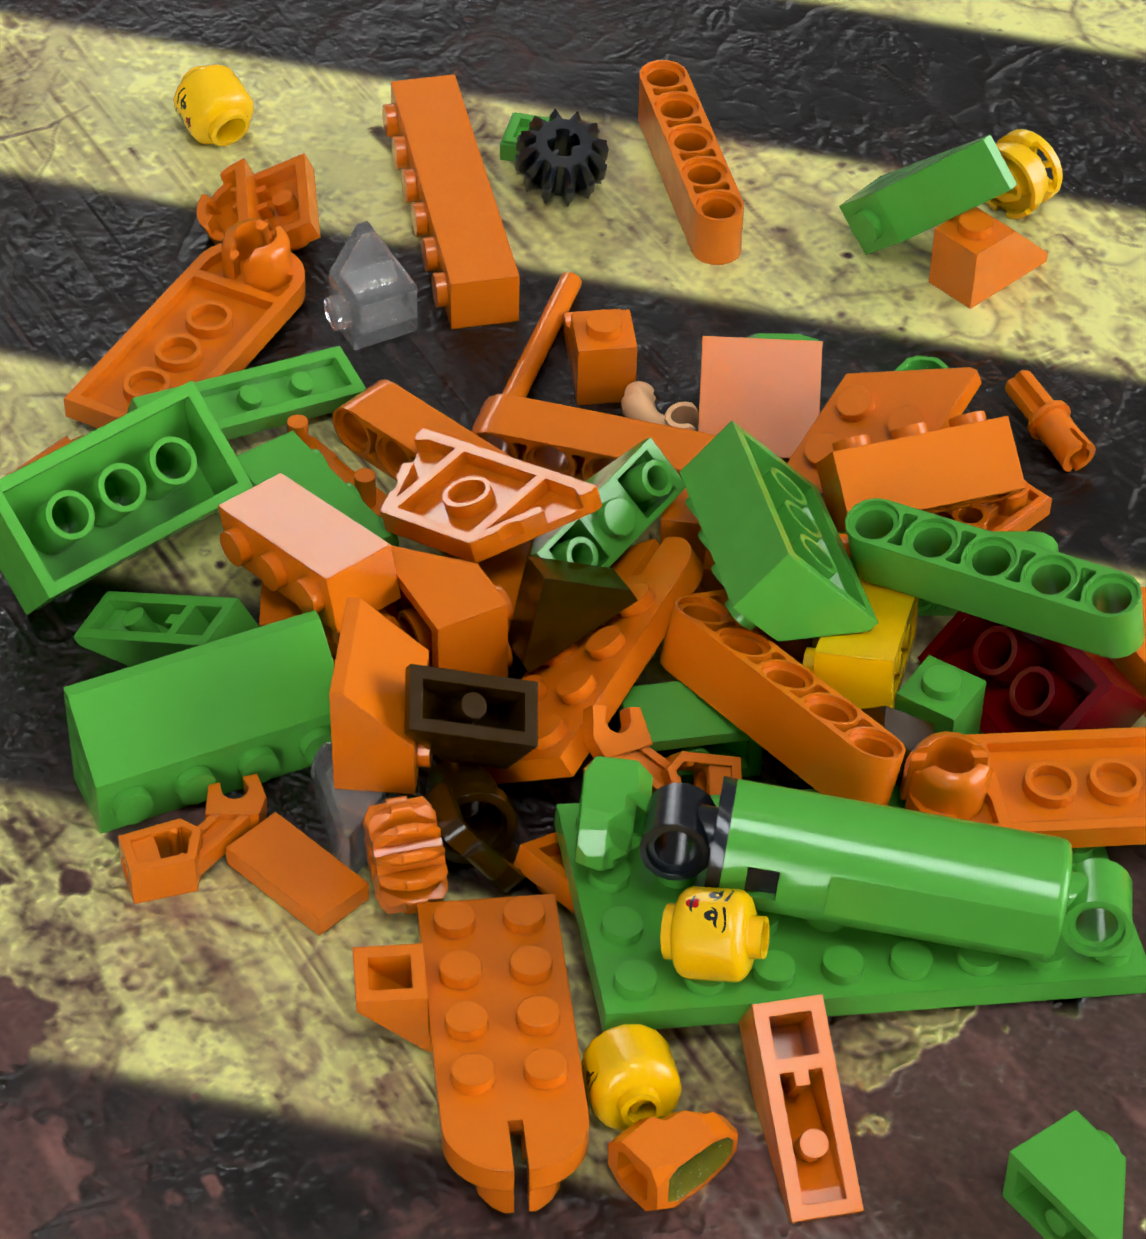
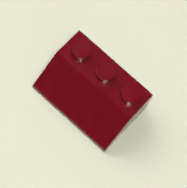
(1035, 680)

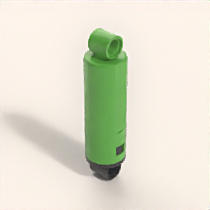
(890, 869)

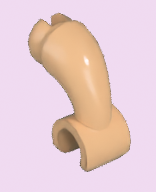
(640, 405)

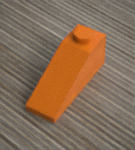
(801, 1107)

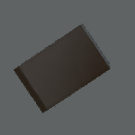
(562, 605)

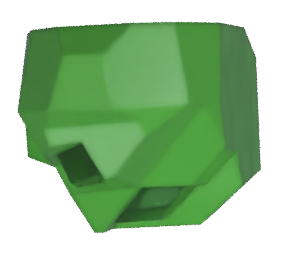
(611, 811)

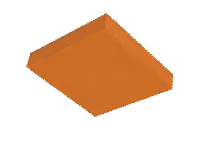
(762, 387)

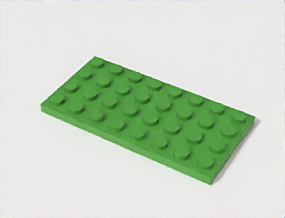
(852, 967)

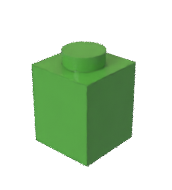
(943, 697)

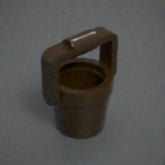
(475, 821)

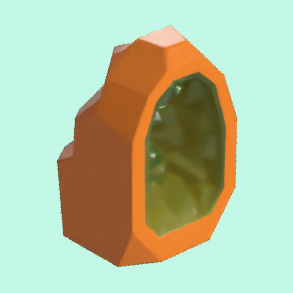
(671, 1156)

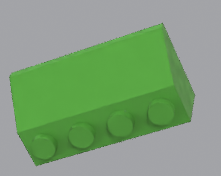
(114, 495)
(773, 542)
(200, 718)

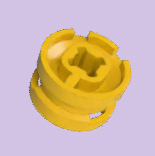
(1033, 185)

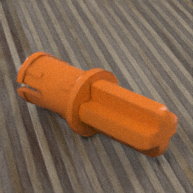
(1050, 422)

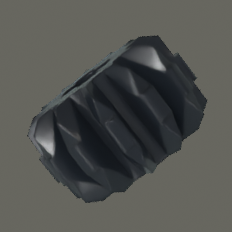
(561, 157)

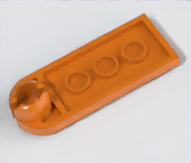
(201, 325)
(607, 660)
(1043, 782)
(504, 1044)

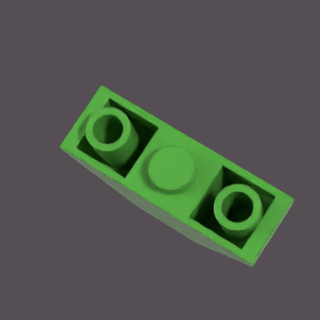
(632, 496)

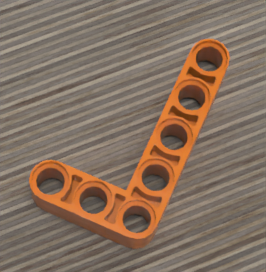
(780, 700)

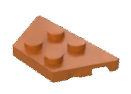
(883, 402)
(479, 499)

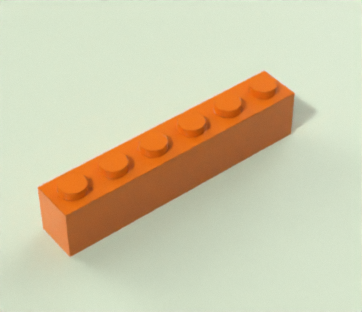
(451, 203)

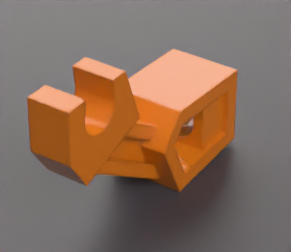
(633, 744)
(175, 854)

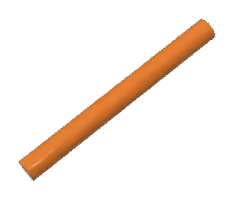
(543, 335)

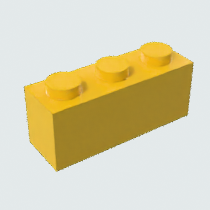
(869, 664)

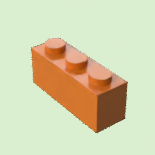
(923, 469)
(307, 549)

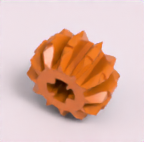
(405, 854)

